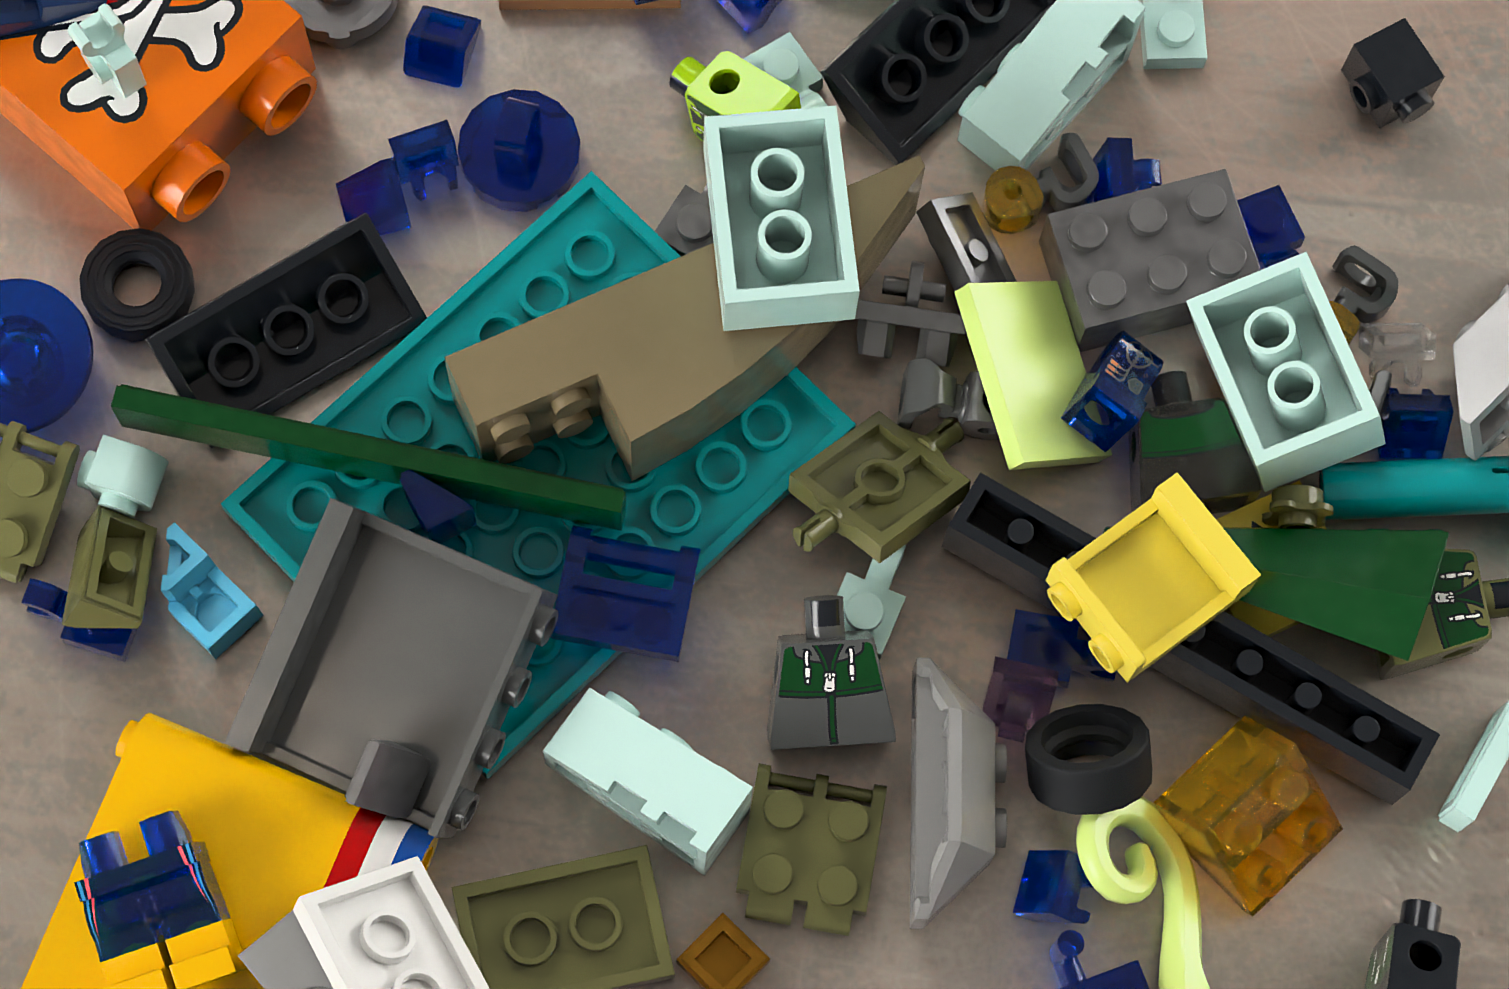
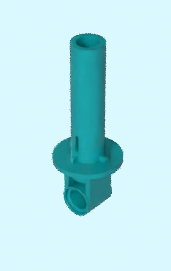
(1416, 488)

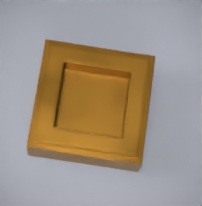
(723, 957)

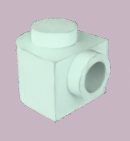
(122, 475)

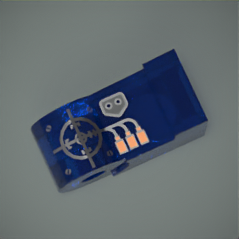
(1117, 383)

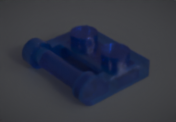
(620, 612)

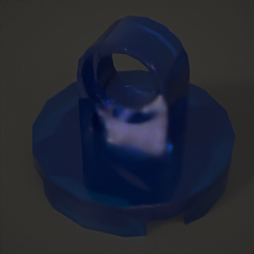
(519, 149)

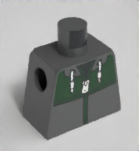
(827, 684)

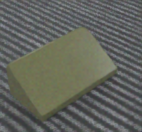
(110, 572)

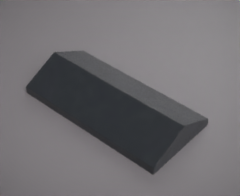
(922, 65)
(291, 324)

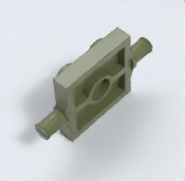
(879, 486)

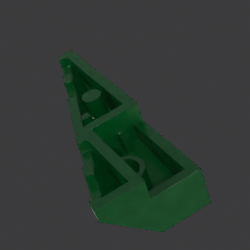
(1346, 581)

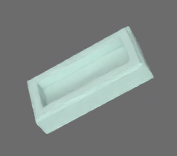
(1478, 773)

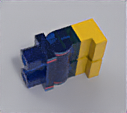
(159, 916)

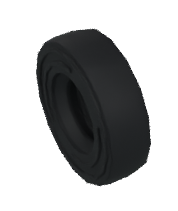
(128, 249)

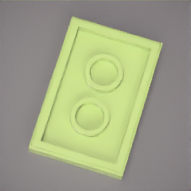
(1028, 370)

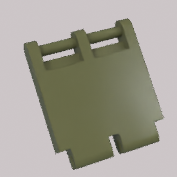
(29, 497)
(810, 850)

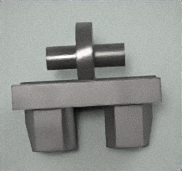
(879, 320)

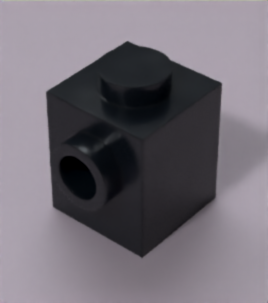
(1392, 75)

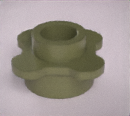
(1297, 507)

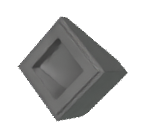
(388, 778)

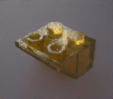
(1250, 813)

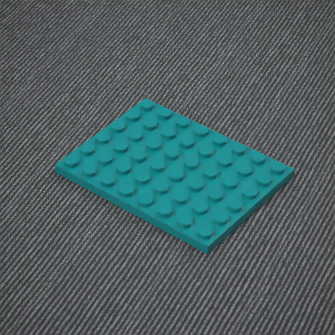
(694, 500)

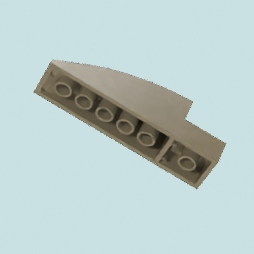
(653, 351)

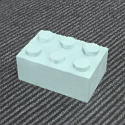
(780, 218)
(1286, 372)

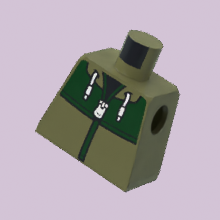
(1455, 617)

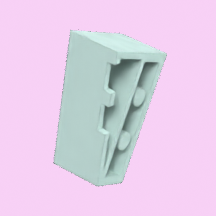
(1048, 80)
(649, 778)

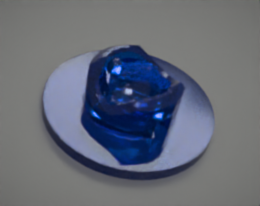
(42, 353)

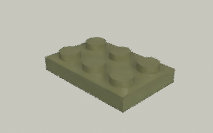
(568, 925)

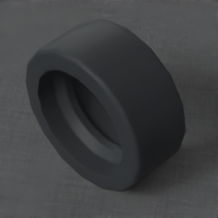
(1088, 786)

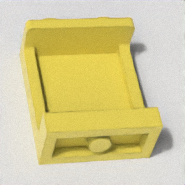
(1151, 580)

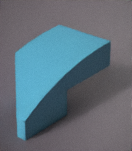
(204, 596)

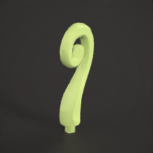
(1162, 848)

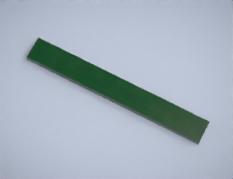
(368, 456)

